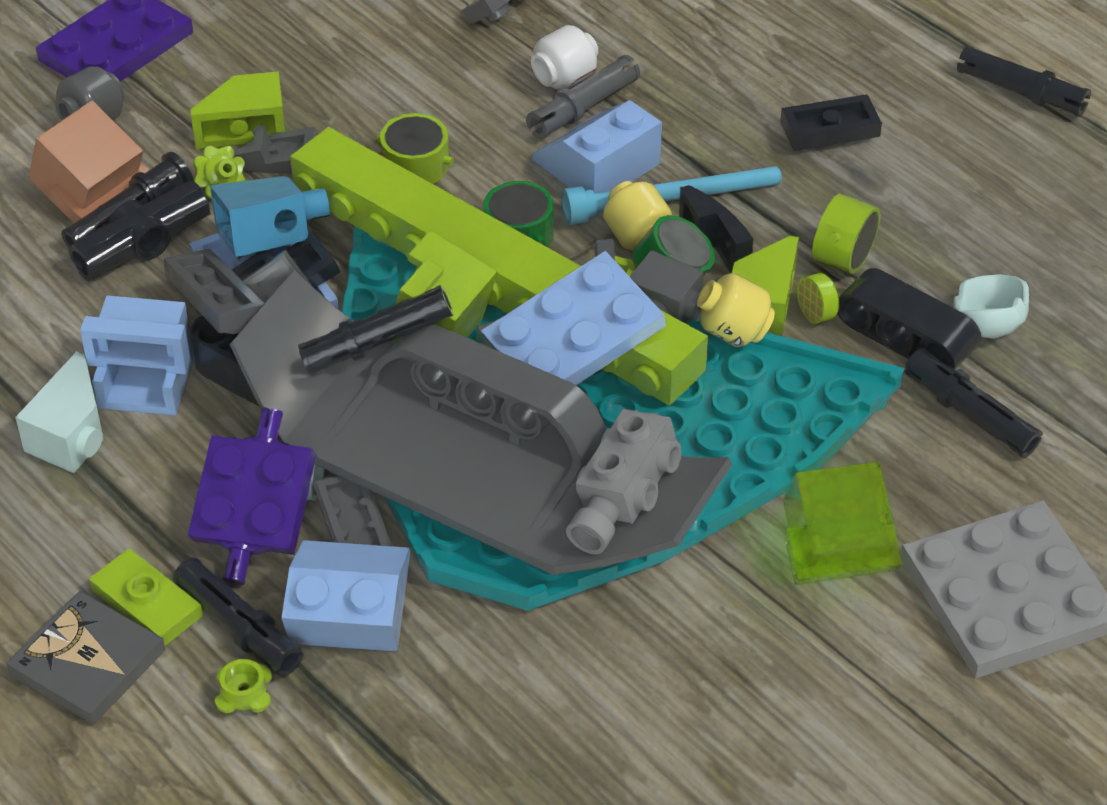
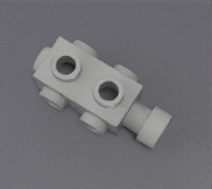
(622, 477)

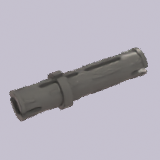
(570, 104)

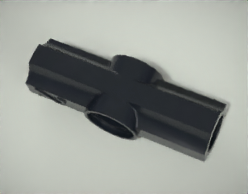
(139, 230)

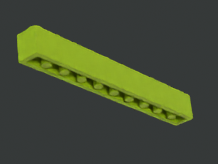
(404, 207)

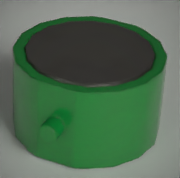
(524, 208)
(677, 240)

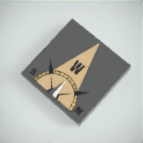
(86, 657)

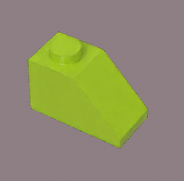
(237, 109)
(774, 271)

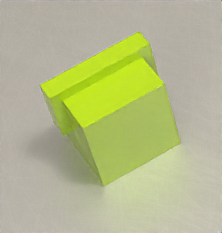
(462, 276)

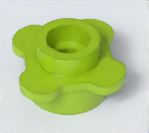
(243, 674)

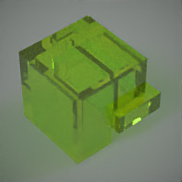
(839, 524)

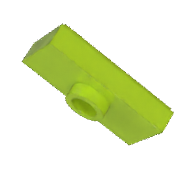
(145, 596)

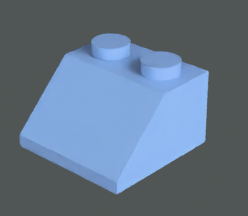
(604, 149)
(346, 595)

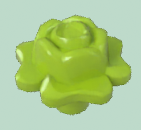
(217, 167)

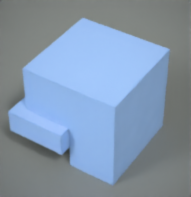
(139, 354)

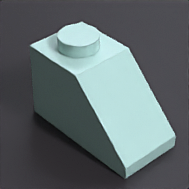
(63, 418)

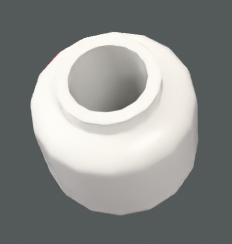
(564, 57)

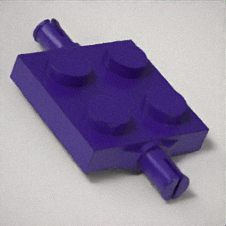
(252, 495)

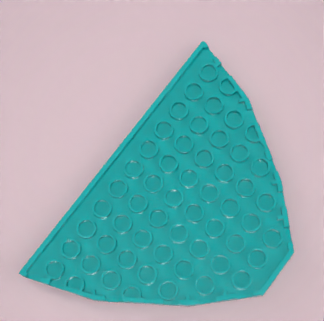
(762, 404)

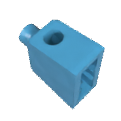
(265, 213)

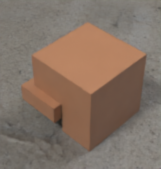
(84, 161)

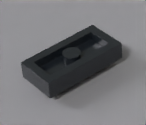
(830, 122)

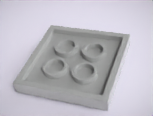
(1008, 588)

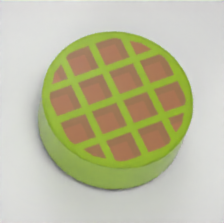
(817, 298)

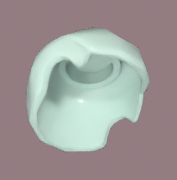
(994, 303)

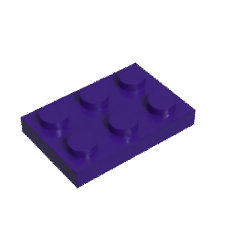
(115, 37)

